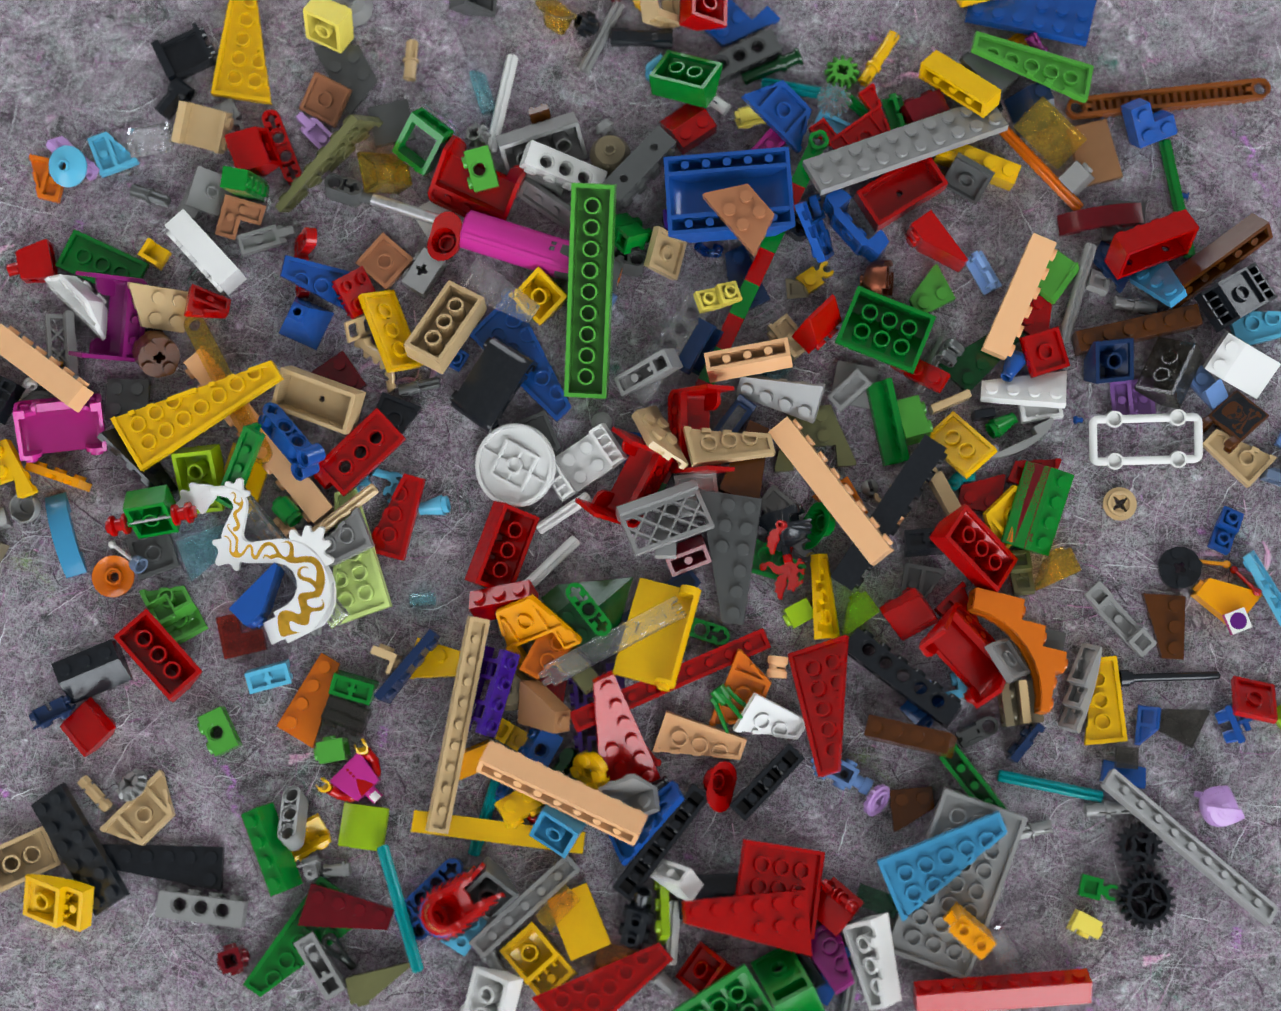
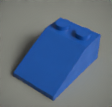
(258, 600)

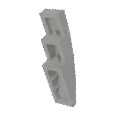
(1081, 687)

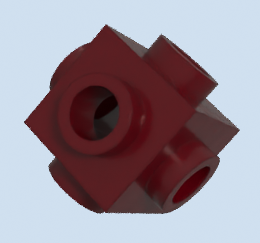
(226, 963)

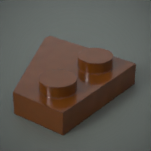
(909, 805)

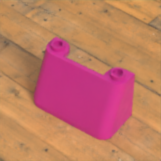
(53, 427)

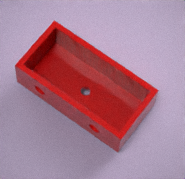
(916, 183)
(1144, 243)

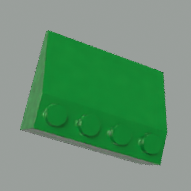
(885, 329)
(731, 993)

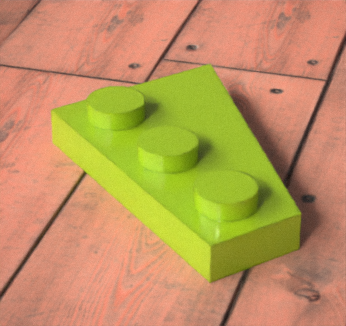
(662, 910)

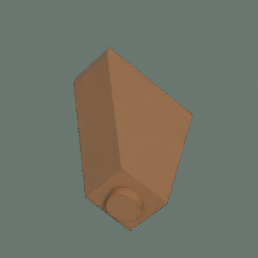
(541, 708)

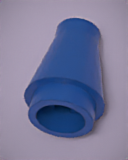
(1012, 366)

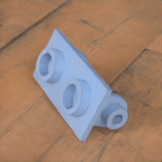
(982, 272)

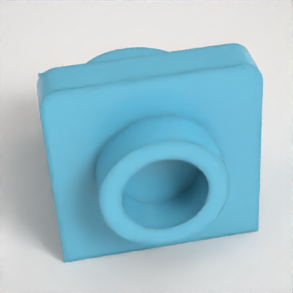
(960, 686)

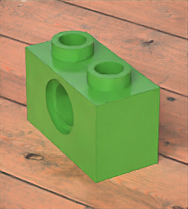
(483, 156)
(229, 739)

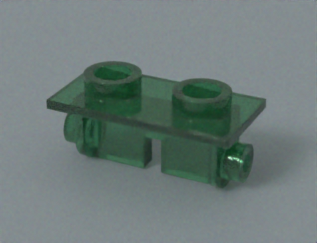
(877, 900)

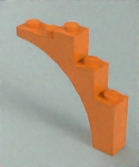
(1029, 637)

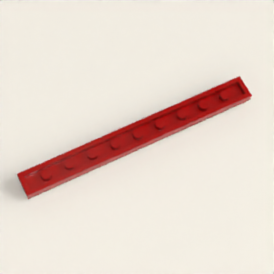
(689, 672)

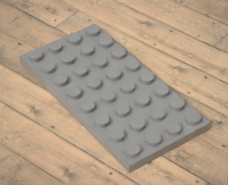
(977, 888)

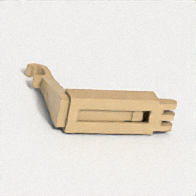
(942, 492)

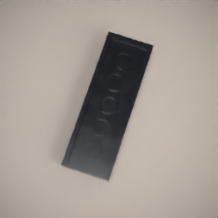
(79, 847)

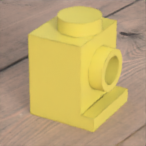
(1085, 925)

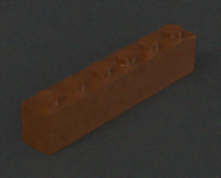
(1222, 255)
(1140, 328)

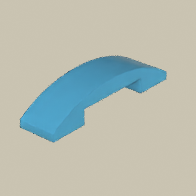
(64, 536)

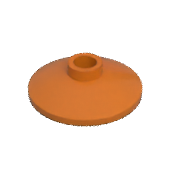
(103, 574)

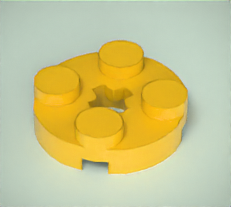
(591, 761)

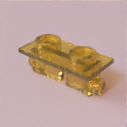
(557, 908)

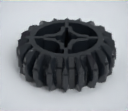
(1148, 892)

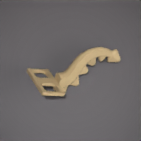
(369, 349)

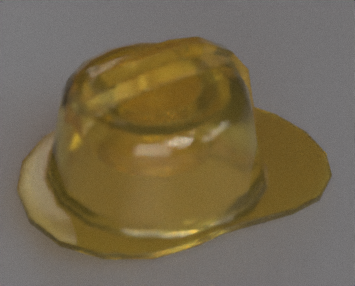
(555, 15)

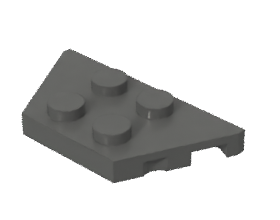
(350, 70)

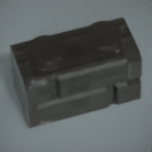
(345, 714)

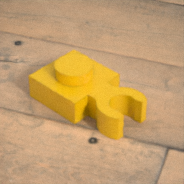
(813, 279)

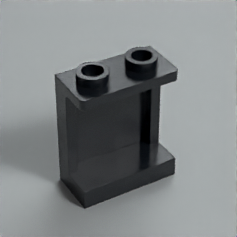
(185, 54)

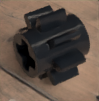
(586, 24)

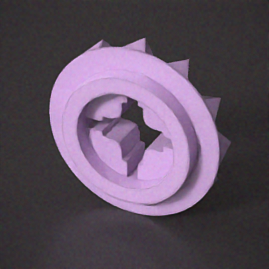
(876, 800)

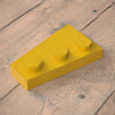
(438, 663)

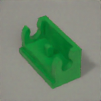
(353, 687)

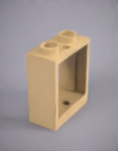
(664, 18)

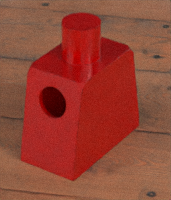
(34, 262)

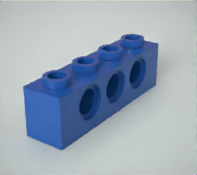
(549, 746)

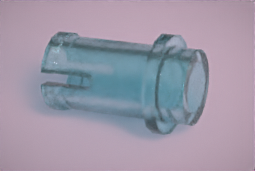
(422, 599)

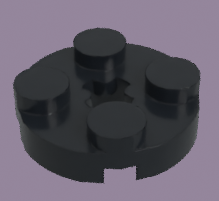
(1167, 569)

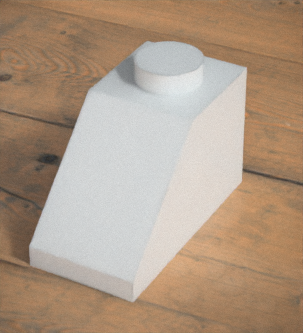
(677, 879)

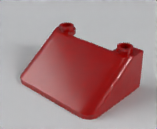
(451, 189)
(961, 644)

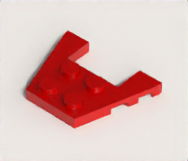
(863, 128)

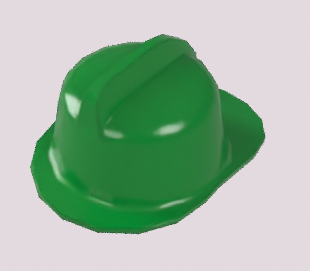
(822, 523)

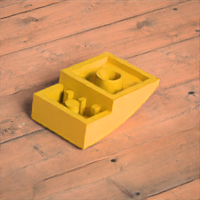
(58, 901)
(537, 960)

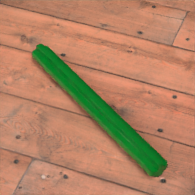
(1173, 182)

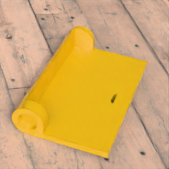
(660, 655)

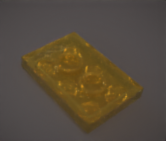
(1049, 132)

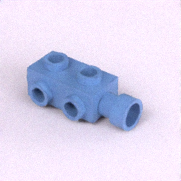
(853, 778)

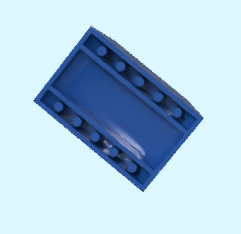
(693, 175)

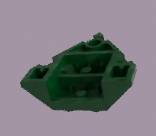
(608, 595)

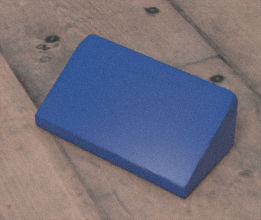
(1135, 776)

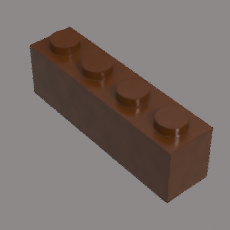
(910, 736)

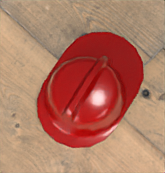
(444, 236)
(720, 785)

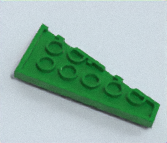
(282, 956)

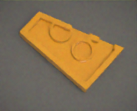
(59, 475)

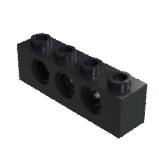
(766, 781)

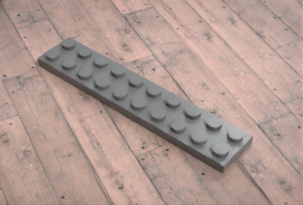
(900, 147)

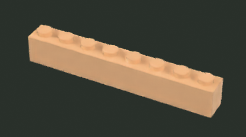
(831, 491)
(562, 792)

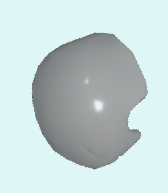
(25, 509)

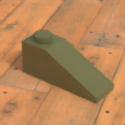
(369, 984)

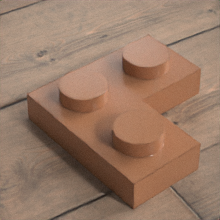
(234, 210)

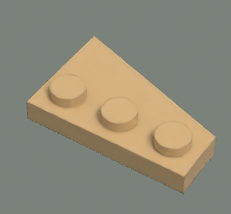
(1244, 462)

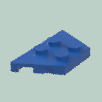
(781, 111)

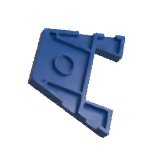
(741, 25)
(815, 229)

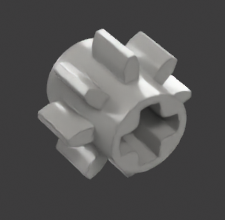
(477, 135)

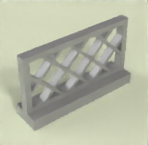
(660, 500)

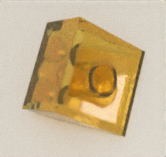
(383, 173)
(1056, 567)

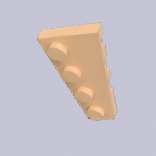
(695, 738)

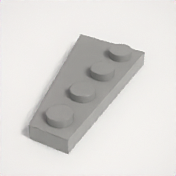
(790, 397)

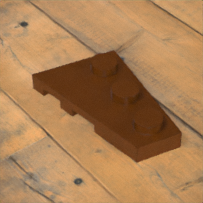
(1168, 623)

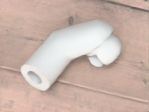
(30, 386)

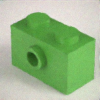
(914, 419)
(332, 750)

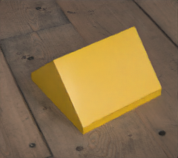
(544, 293)

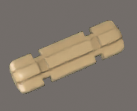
(95, 793)

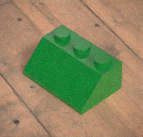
(686, 78)

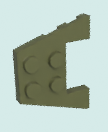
(825, 433)

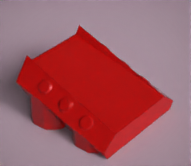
(909, 613)
(88, 727)

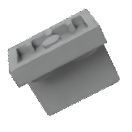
(634, 792)

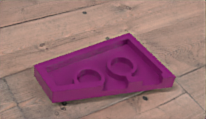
(831, 959)

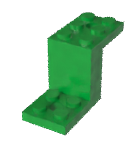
(791, 986)

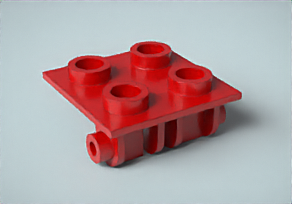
(350, 287)
(836, 905)

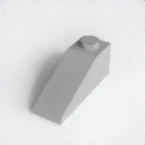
(648, 371)
(321, 966)

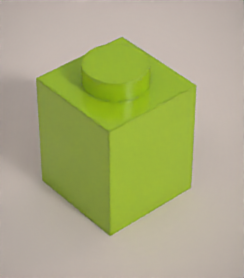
(798, 613)

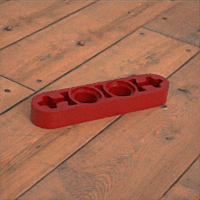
(284, 146)

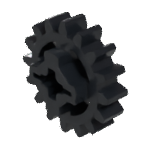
(1130, 851)

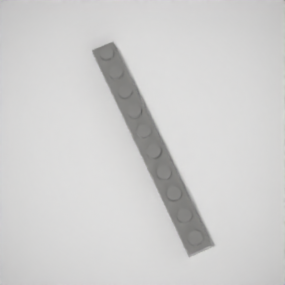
(1189, 847)

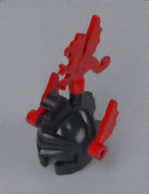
(784, 533)

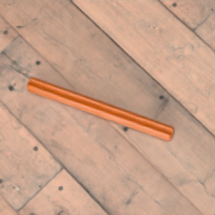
(1041, 169)

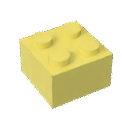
(328, 24)

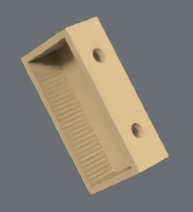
(301, 397)

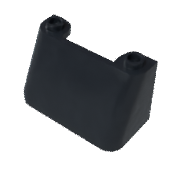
(492, 383)

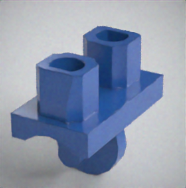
(1235, 734)

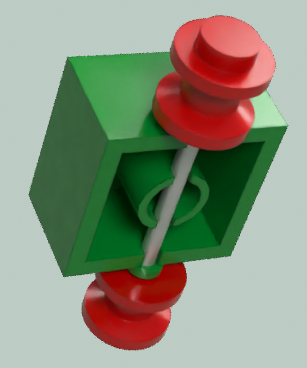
(150, 513)

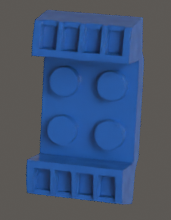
(854, 237)

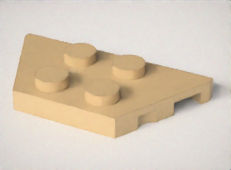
(159, 306)
(658, 435)
(145, 815)

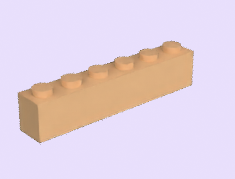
(1019, 296)
(43, 370)

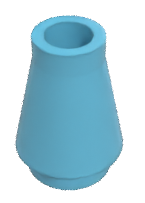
(436, 506)

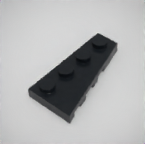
(399, 412)
(152, 477)

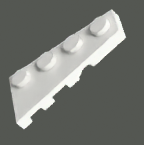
(1039, 391)

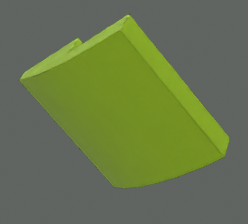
(363, 826)

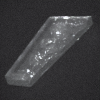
(498, 291)

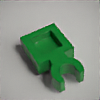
(1093, 888)

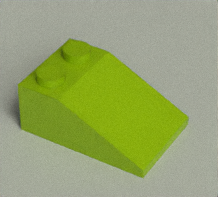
(199, 465)

